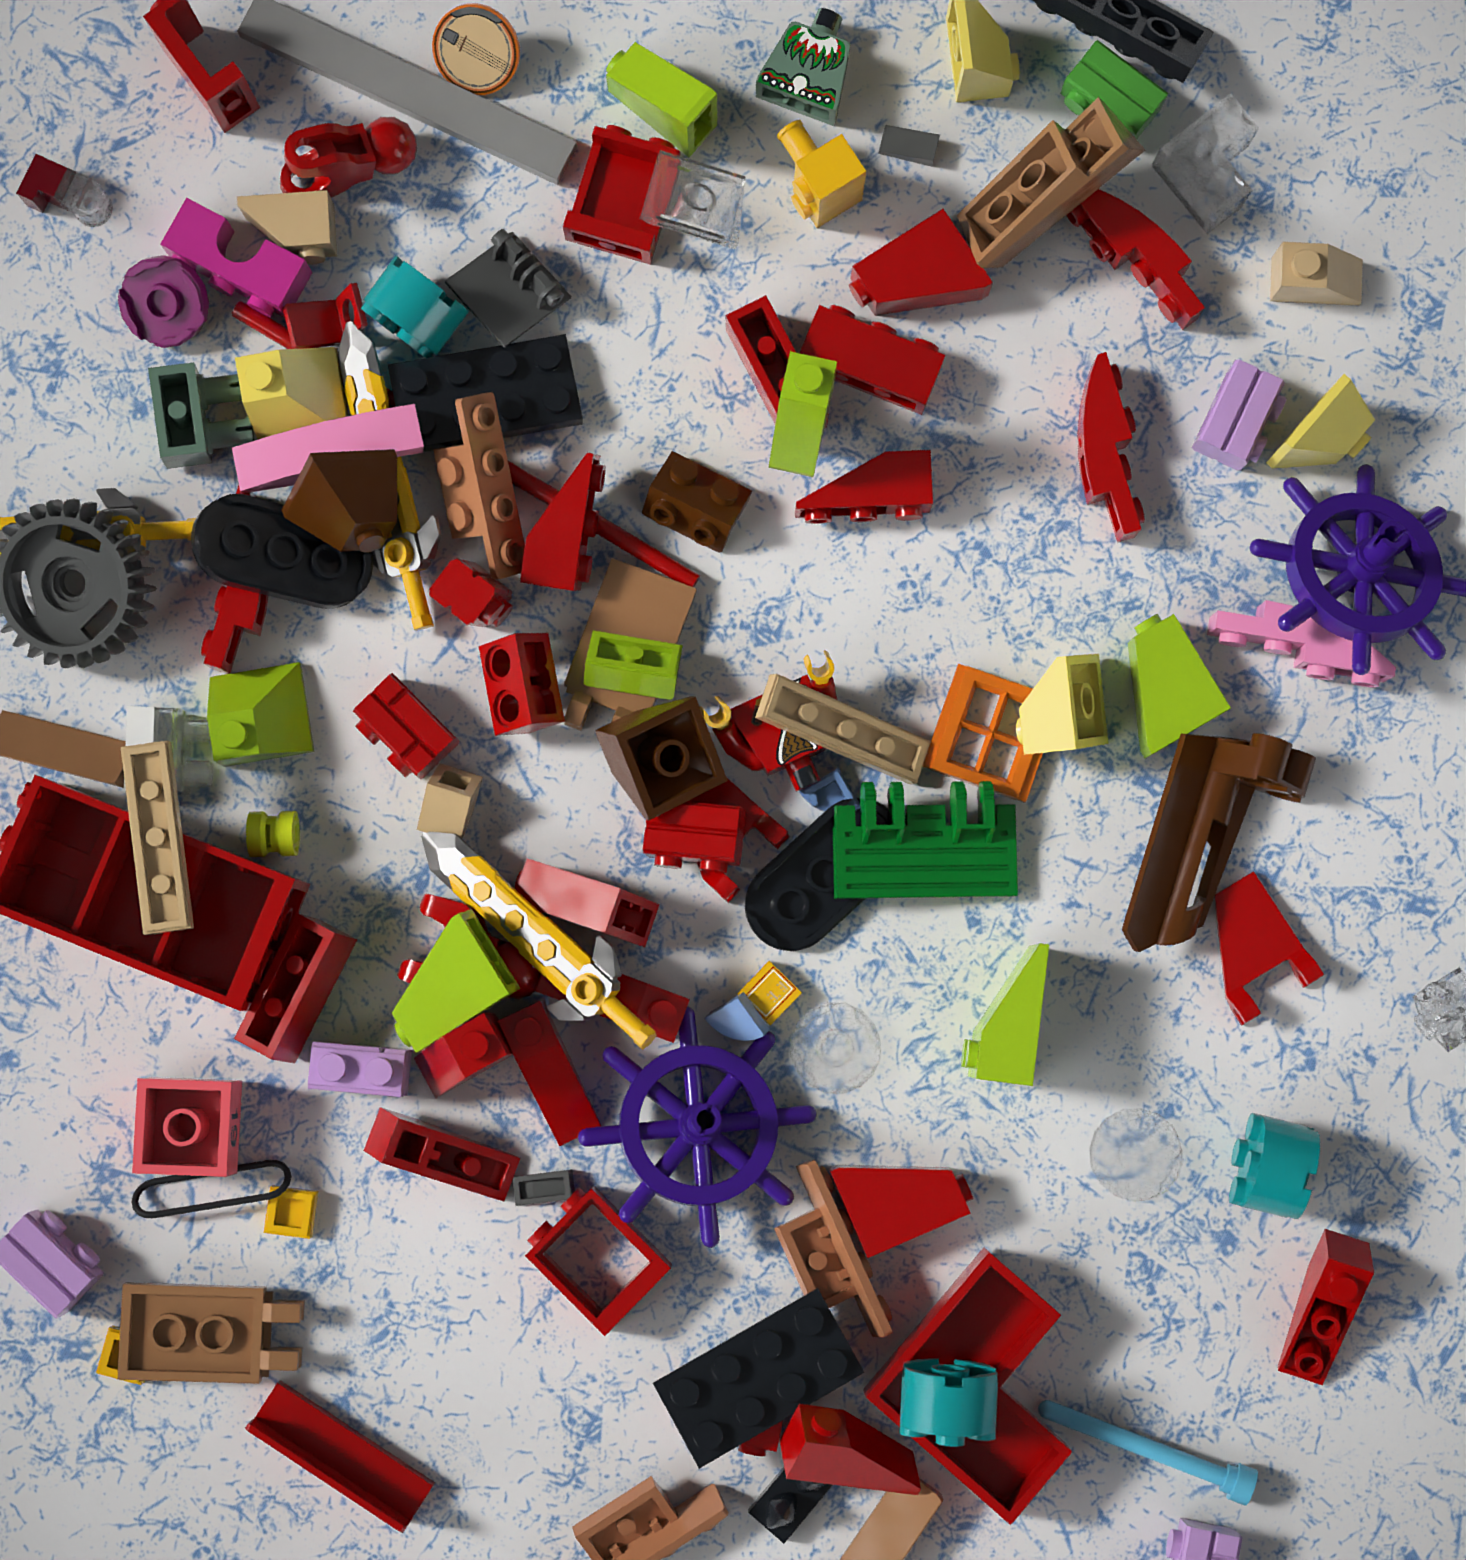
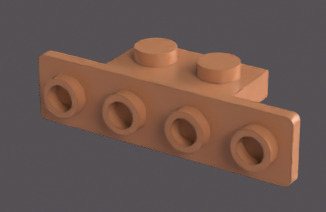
(480, 486)
(825, 1256)
(646, 1524)

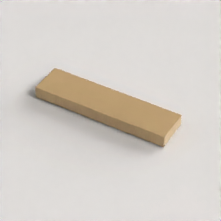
(842, 729)
(157, 837)

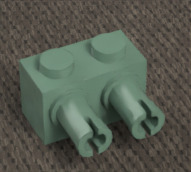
(179, 408)

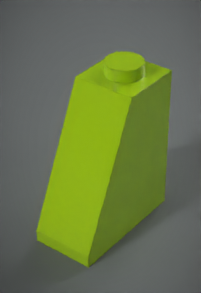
(663, 97)
(802, 413)
(1169, 684)
(453, 984)

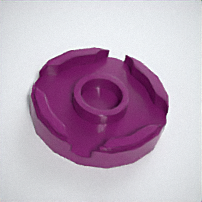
(163, 301)

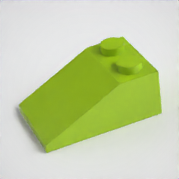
(1008, 1032)

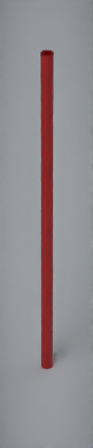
(519, 476)

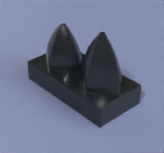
(786, 1504)

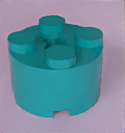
(416, 305)
(1274, 1166)
(949, 1401)

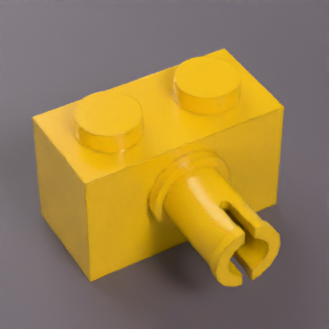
(825, 177)

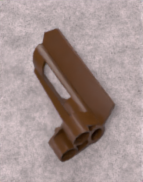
(1201, 804)

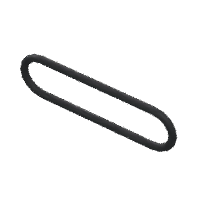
(211, 1205)

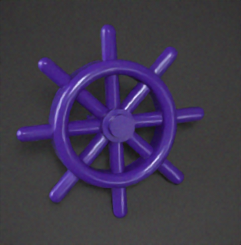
(1363, 568)
(697, 1127)

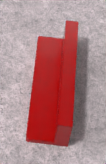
(340, 1456)

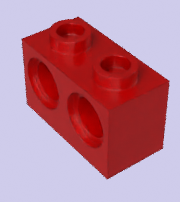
(521, 683)

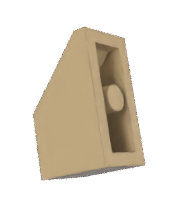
(295, 222)
(1315, 274)

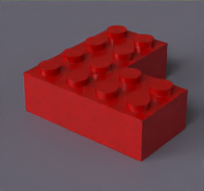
(995, 1322)

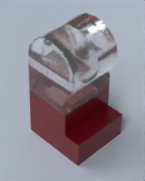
(65, 188)

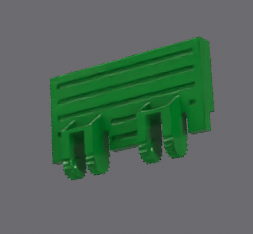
(925, 854)

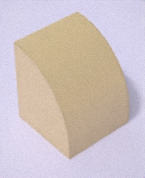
(449, 801)

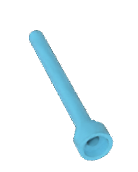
(1235, 1481)

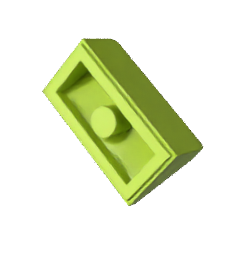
(632, 665)

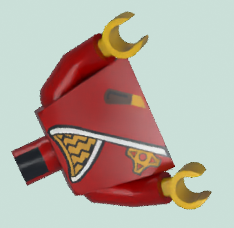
(765, 746)

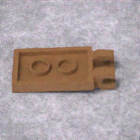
(631, 605)
(203, 1333)

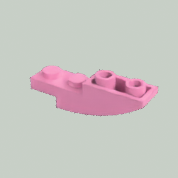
(1315, 647)

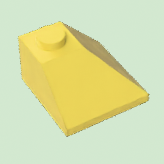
(979, 53)
(291, 389)
(1328, 431)
(1064, 708)

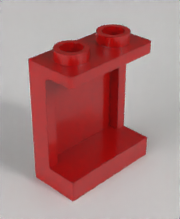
(223, 94)
(614, 194)

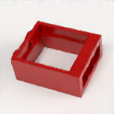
(630, 1294)

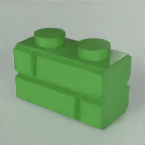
(1118, 84)

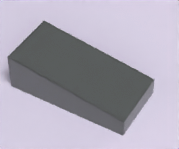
(909, 145)
(543, 1187)

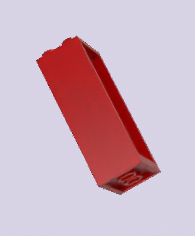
(74, 877)

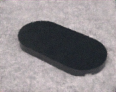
(257, 550)
(793, 895)

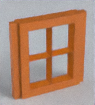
(953, 720)

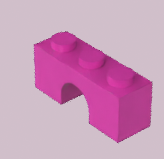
(267, 279)

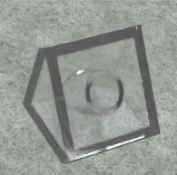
(695, 200)

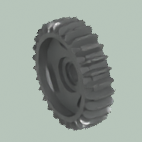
(62, 617)

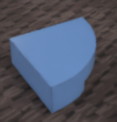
(829, 791)
(738, 1019)

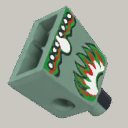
(807, 68)

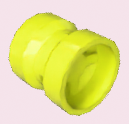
(272, 833)

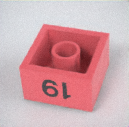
(187, 1126)

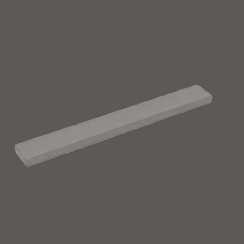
(408, 89)

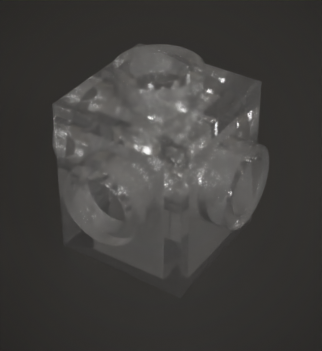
(1443, 1010)

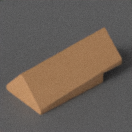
(1046, 183)

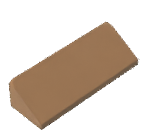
(61, 748)
(894, 1525)

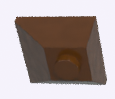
(346, 498)
(662, 755)

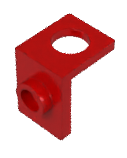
(324, 321)

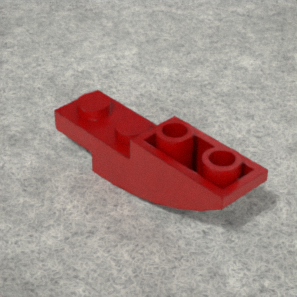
(1157, 261)
(1101, 432)
(238, 613)

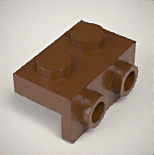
(695, 501)

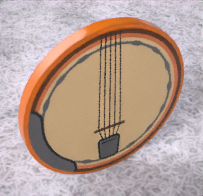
(476, 48)

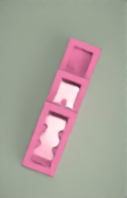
(281, 457)

